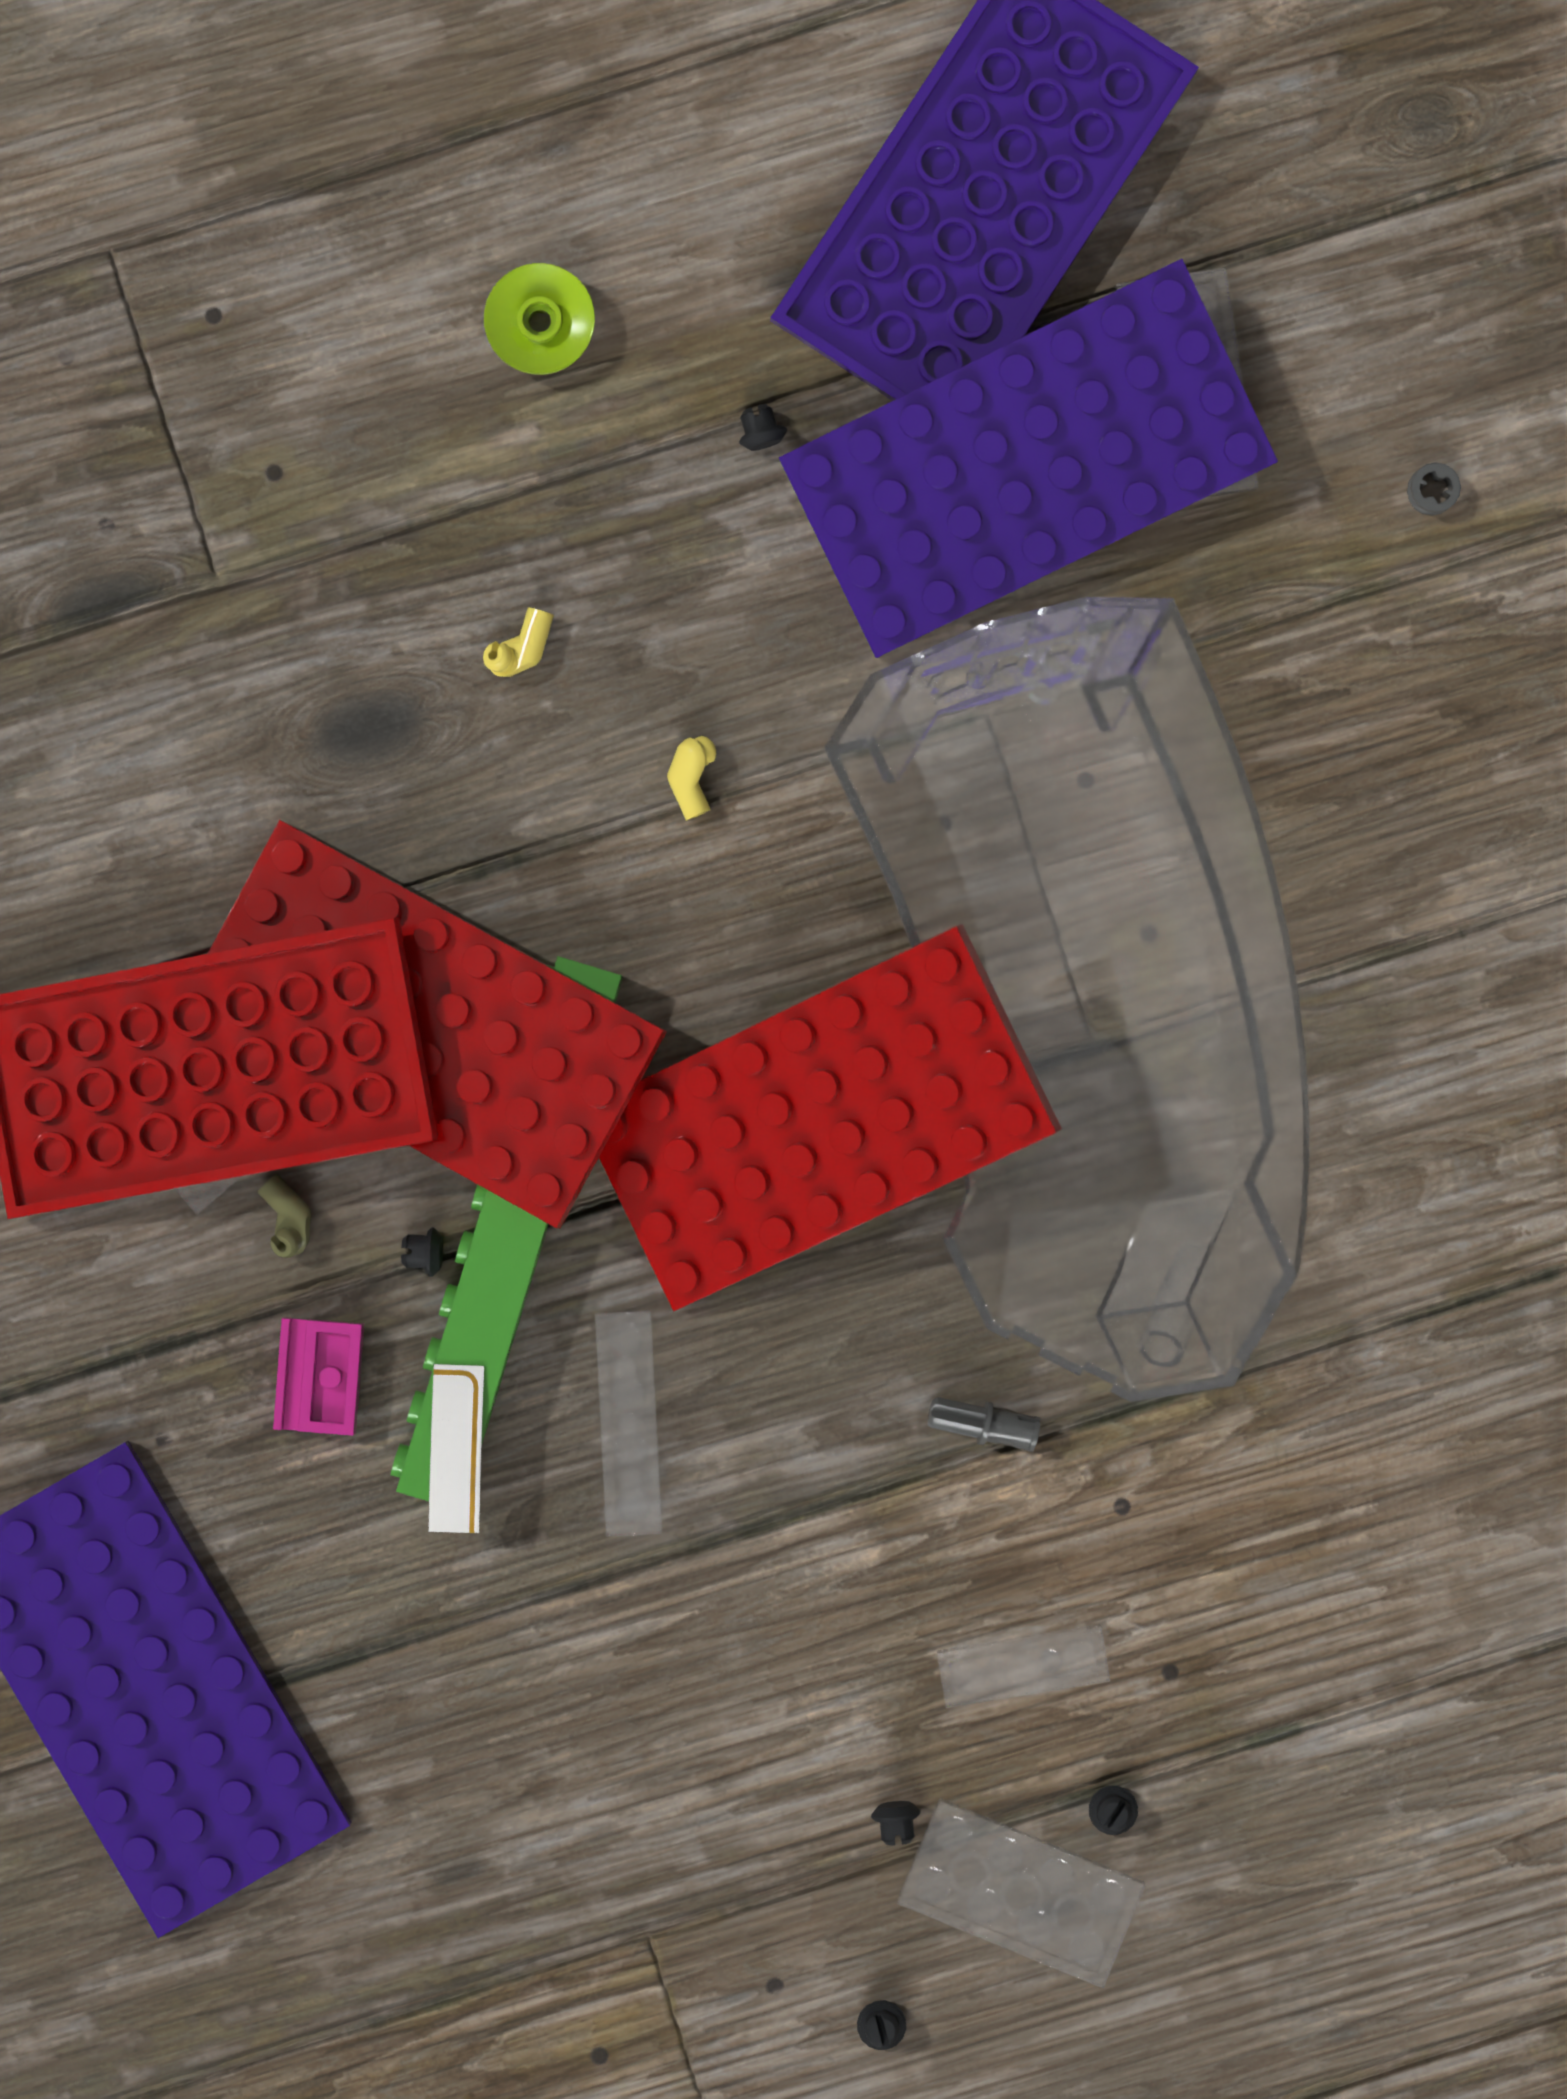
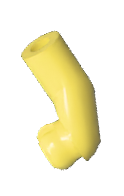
(685, 774)

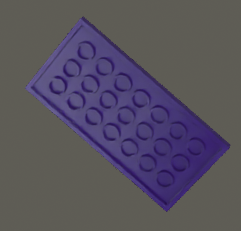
(984, 190)
(1028, 458)
(151, 1695)

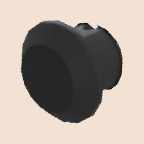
(761, 430)
(426, 1251)
(1113, 1810)
(896, 1819)
(881, 2025)

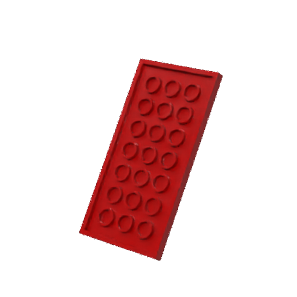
(514, 1053)
(210, 1069)
(824, 1118)

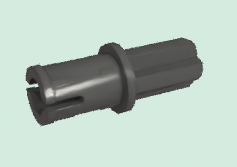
(985, 1423)

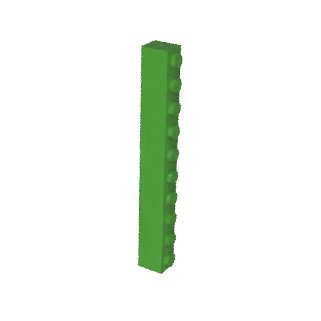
(490, 1293)

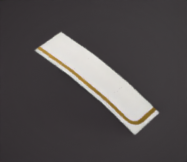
(456, 1448)

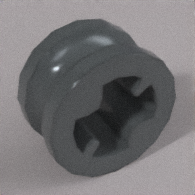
(1429, 505)

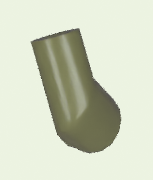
(292, 1219)

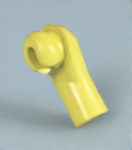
(522, 651)

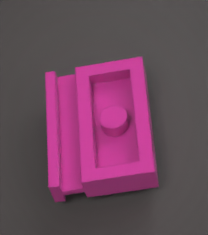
(318, 1376)

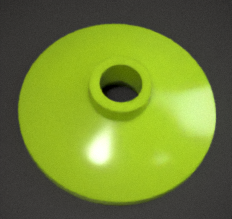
(531, 291)

